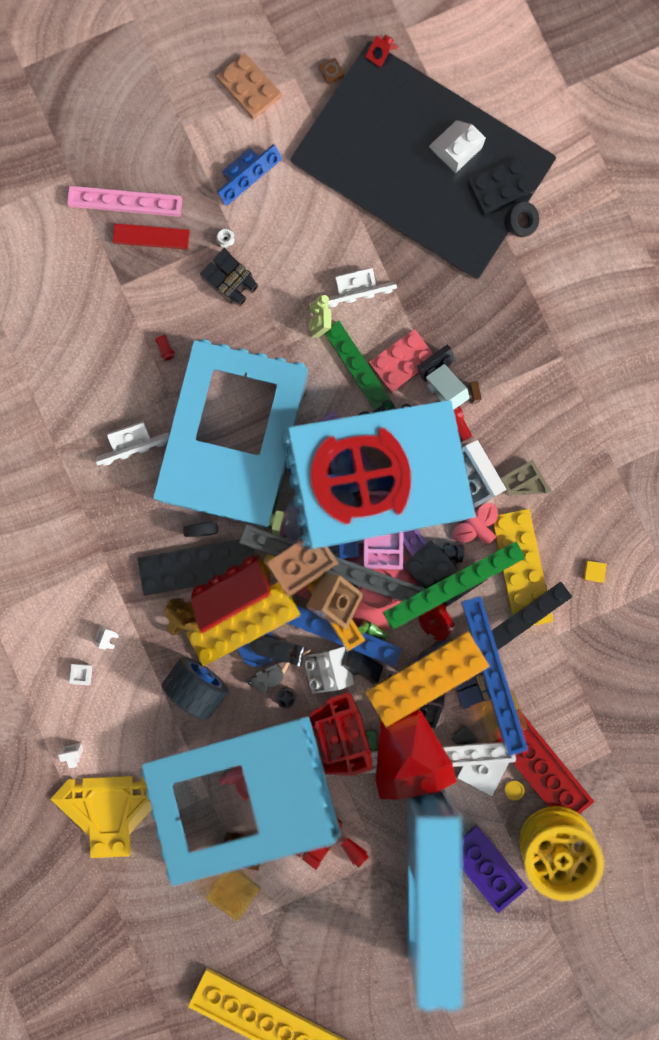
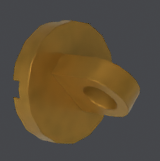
(180, 616)

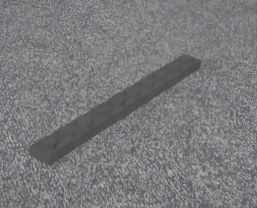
(351, 572)

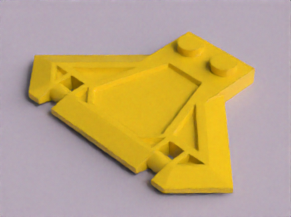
(105, 811)

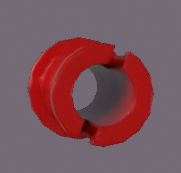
(164, 347)

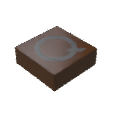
(331, 71)

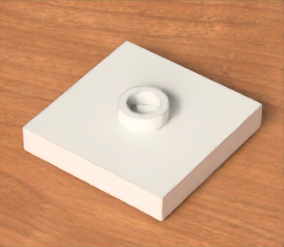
(484, 776)

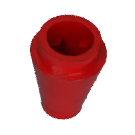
(355, 853)

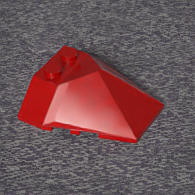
(341, 737)
(411, 759)

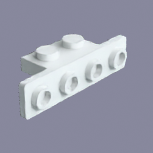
(358, 284)
(129, 441)

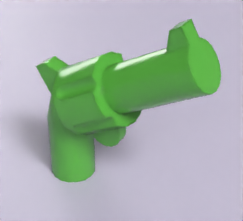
(372, 629)

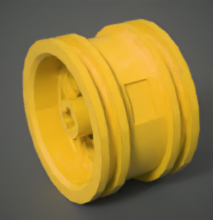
(566, 869)

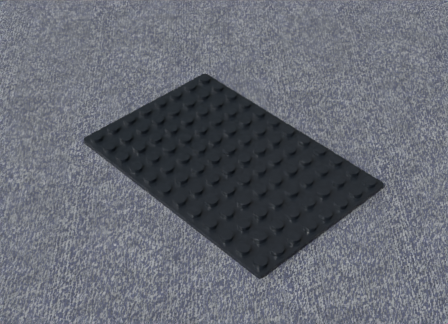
(378, 154)

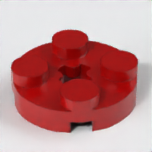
(442, 627)

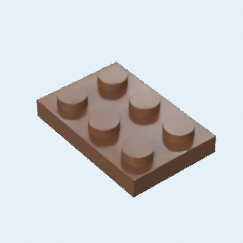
(249, 86)
(300, 566)

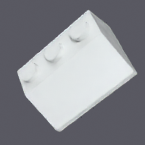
(481, 475)

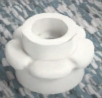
(225, 233)

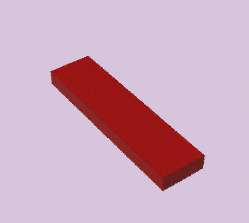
(151, 236)

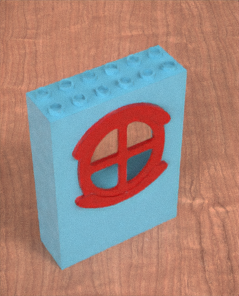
(425, 463)

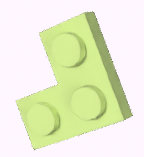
(276, 522)

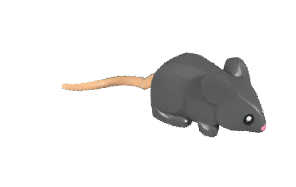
(270, 677)

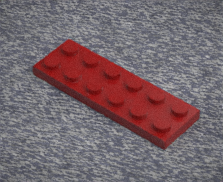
(549, 774)

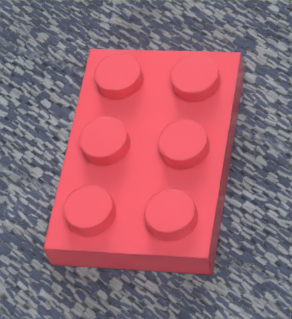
(400, 361)

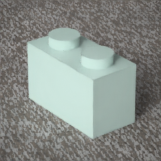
(447, 386)

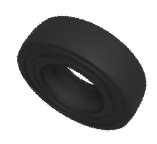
(533, 219)
(201, 529)

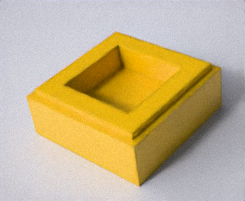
(595, 571)

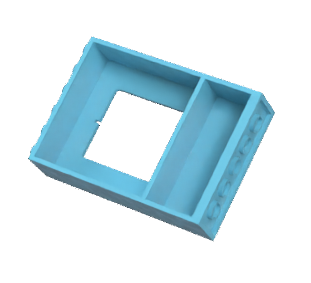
(222, 478)
(284, 789)
(434, 901)

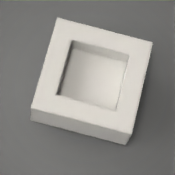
(80, 674)

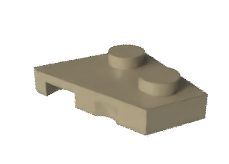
(525, 481)

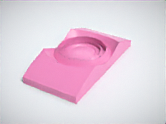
(383, 551)

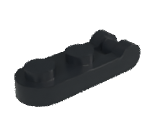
(278, 649)

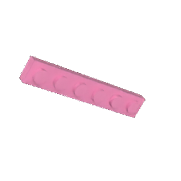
(124, 201)

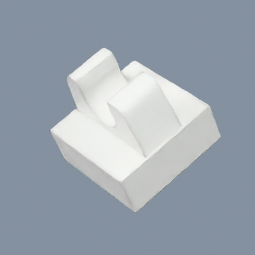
(103, 637)
(71, 754)

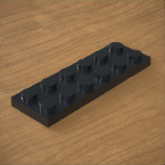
(189, 566)

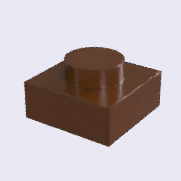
(474, 392)

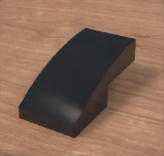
(361, 664)

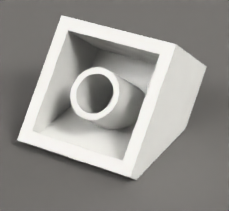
(458, 144)

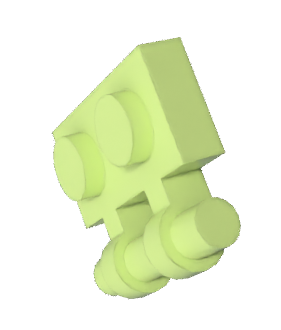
(321, 317)

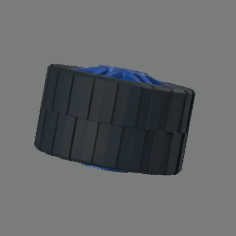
(194, 688)

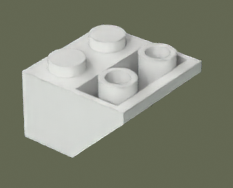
(326, 672)

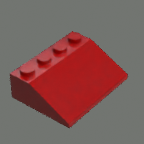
(230, 593)

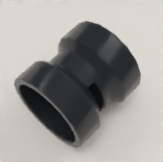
(454, 552)
(286, 701)

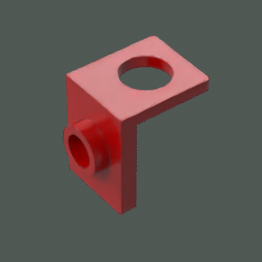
(386, 44)

